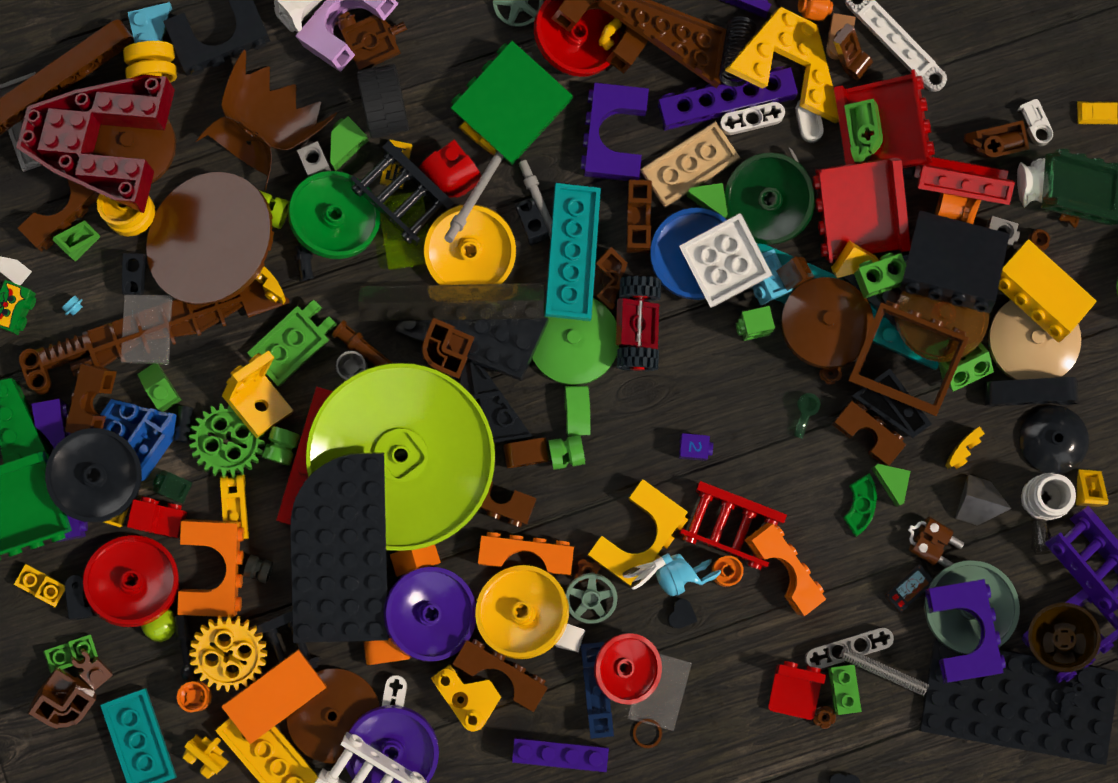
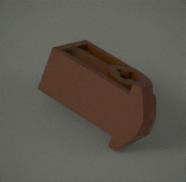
(1006, 138)

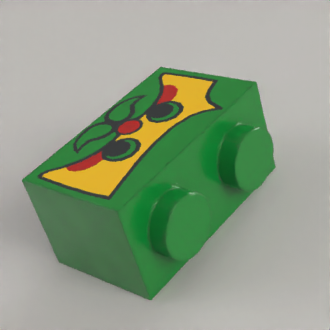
(14, 306)

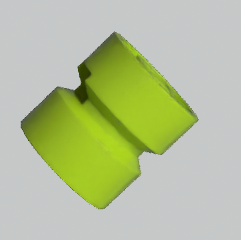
(279, 209)

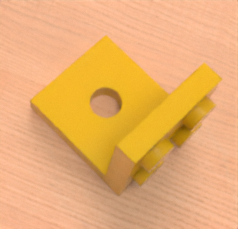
(251, 386)

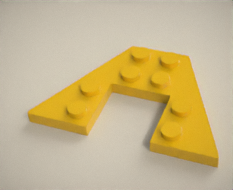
(799, 41)

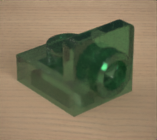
(171, 486)

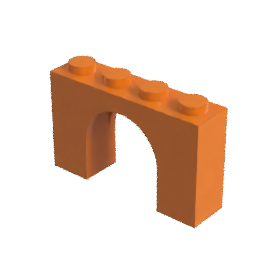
(226, 539)

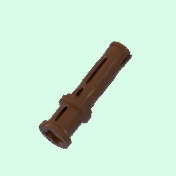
(356, 342)

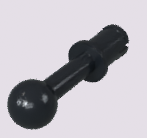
(183, 634)

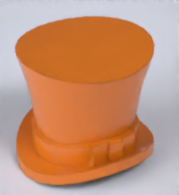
(957, 207)

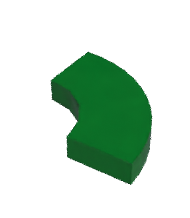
(863, 504)

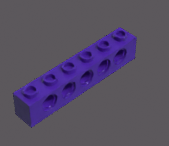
(673, 118)

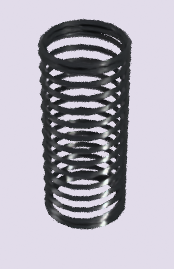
(723, 66)

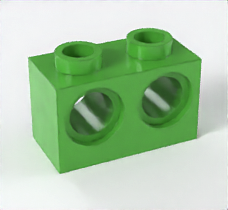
(884, 279)
(755, 323)
(970, 368)
(844, 689)

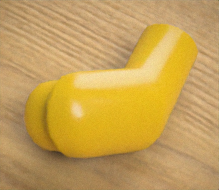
(608, 31)

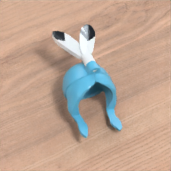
(671, 573)

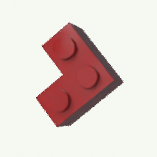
(152, 518)

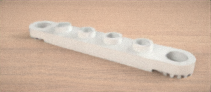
(897, 41)

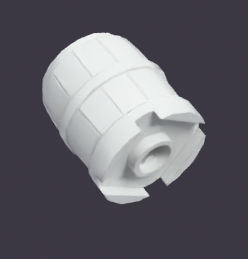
(1057, 487)

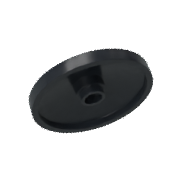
(93, 475)

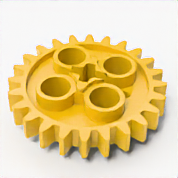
(216, 670)

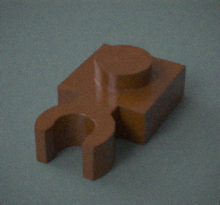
(93, 670)

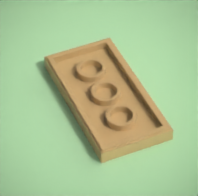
(690, 164)

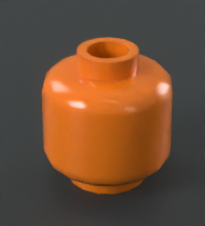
(815, 9)

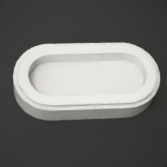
(809, 124)

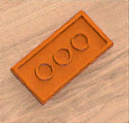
(274, 696)

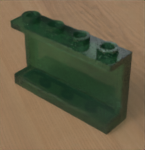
(1081, 187)

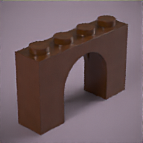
(629, 43)

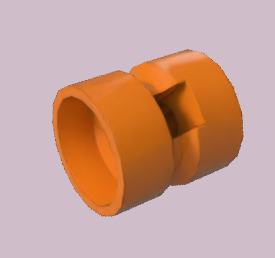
(730, 569)
(194, 696)

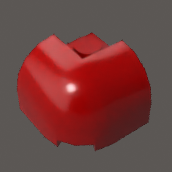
(451, 170)

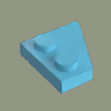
(148, 22)

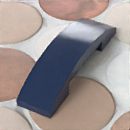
(597, 703)

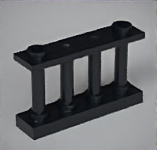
(408, 171)
(270, 631)

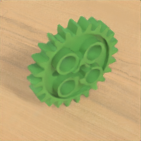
(219, 459)

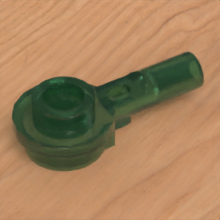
(808, 405)

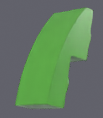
(577, 410)
(61, 655)

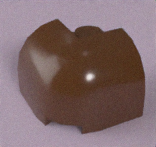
(446, 348)
(62, 700)

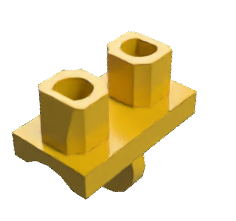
(208, 753)

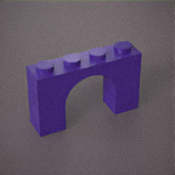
(608, 101)
(974, 599)

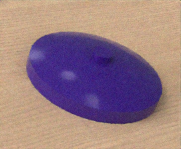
(430, 614)
(398, 735)

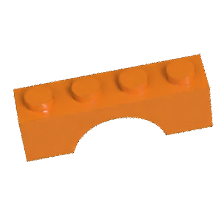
(496, 550)
(802, 592)

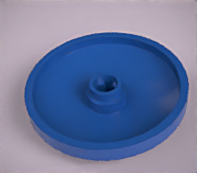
(667, 256)

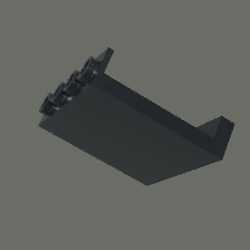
(955, 262)

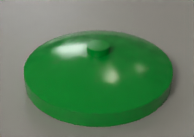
(331, 216)

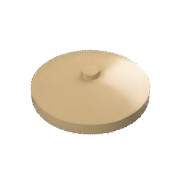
(1026, 349)

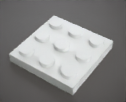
(725, 260)

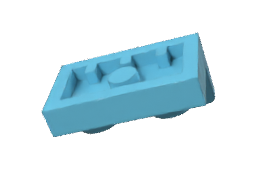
(772, 286)

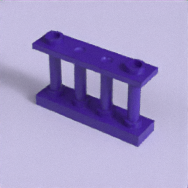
(1100, 540)

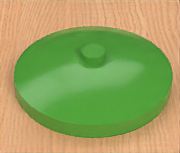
(578, 349)

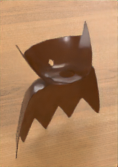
(272, 114)

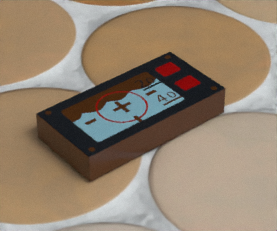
(909, 588)

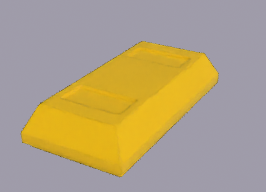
(1097, 112)

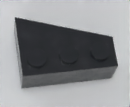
(904, 417)

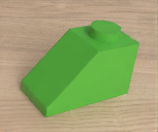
(345, 141)
(158, 387)

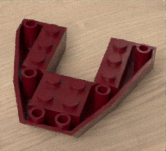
(66, 128)

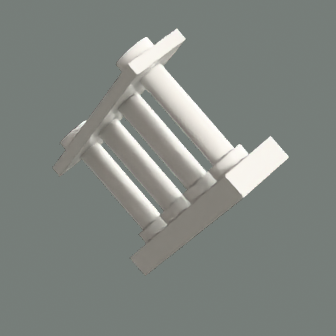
(373, 757)

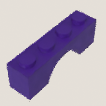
(560, 755)

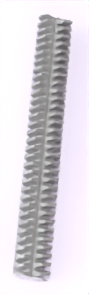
(888, 672)

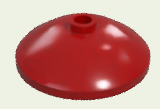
(641, 670)

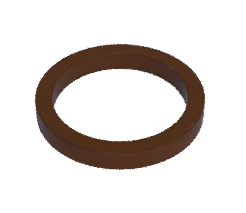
(647, 746)

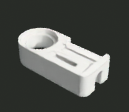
(1036, 120)

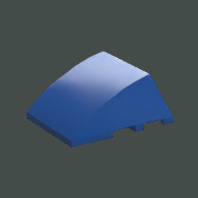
(143, 428)

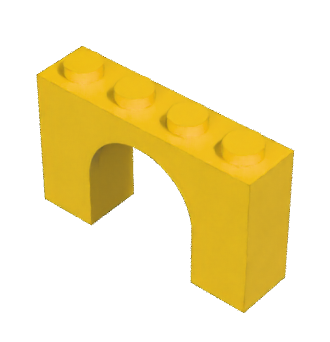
(666, 516)

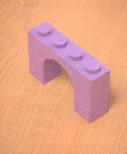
(318, 32)

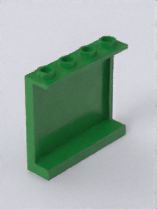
(511, 102)
(26, 507)

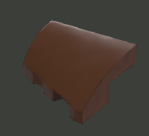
(608, 271)

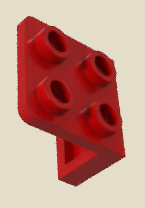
(795, 690)

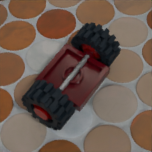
(638, 323)

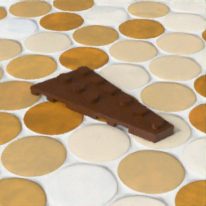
(680, 35)

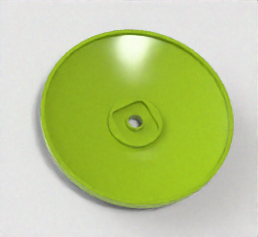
(438, 427)

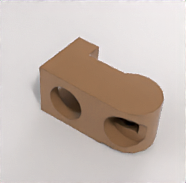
(837, 22)

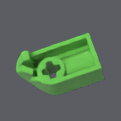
(861, 120)

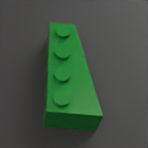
(17, 425)

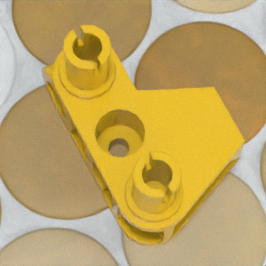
(479, 698)

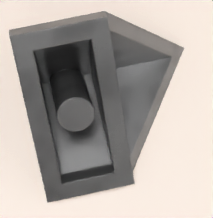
(980, 501)

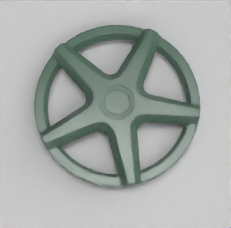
(516, 7)
(591, 597)

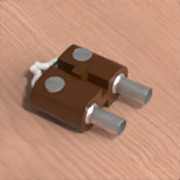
(932, 540)

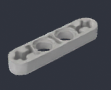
(849, 643)

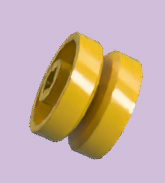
(151, 59)
(123, 218)

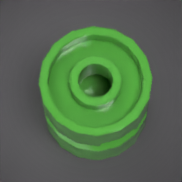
(281, 446)
(566, 452)

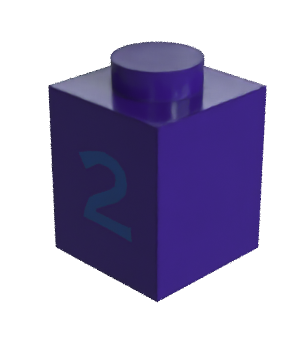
(695, 447)

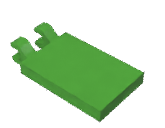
(293, 341)

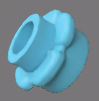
(72, 306)

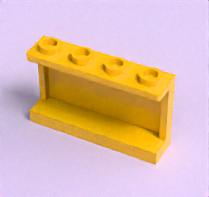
(1044, 291)

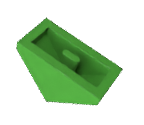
(710, 198)
(77, 239)
(893, 481)

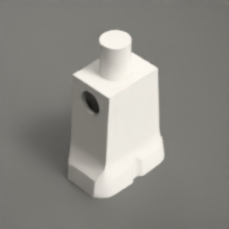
(295, 12)

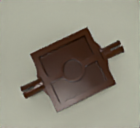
(372, 41)

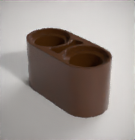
(526, 453)

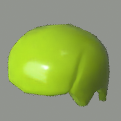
(161, 628)

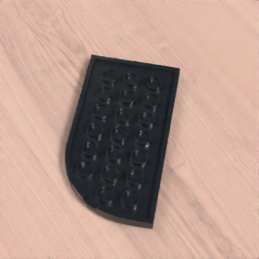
(340, 552)

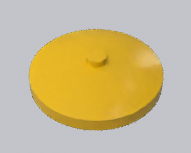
(478, 254)
(522, 612)

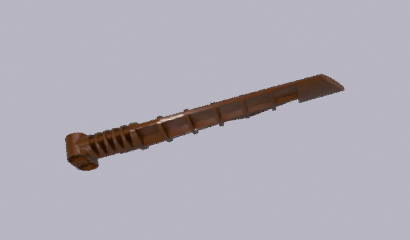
(106, 341)

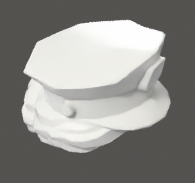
(1030, 181)

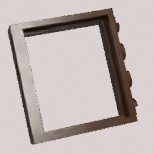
(932, 325)

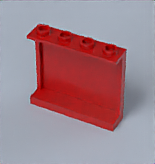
(900, 115)
(862, 206)

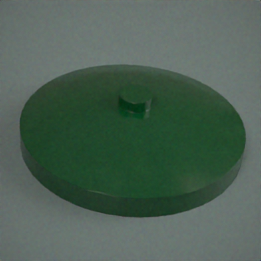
(772, 197)

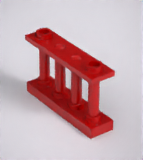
(965, 180)
(728, 502)

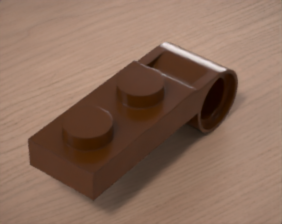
(852, 58)

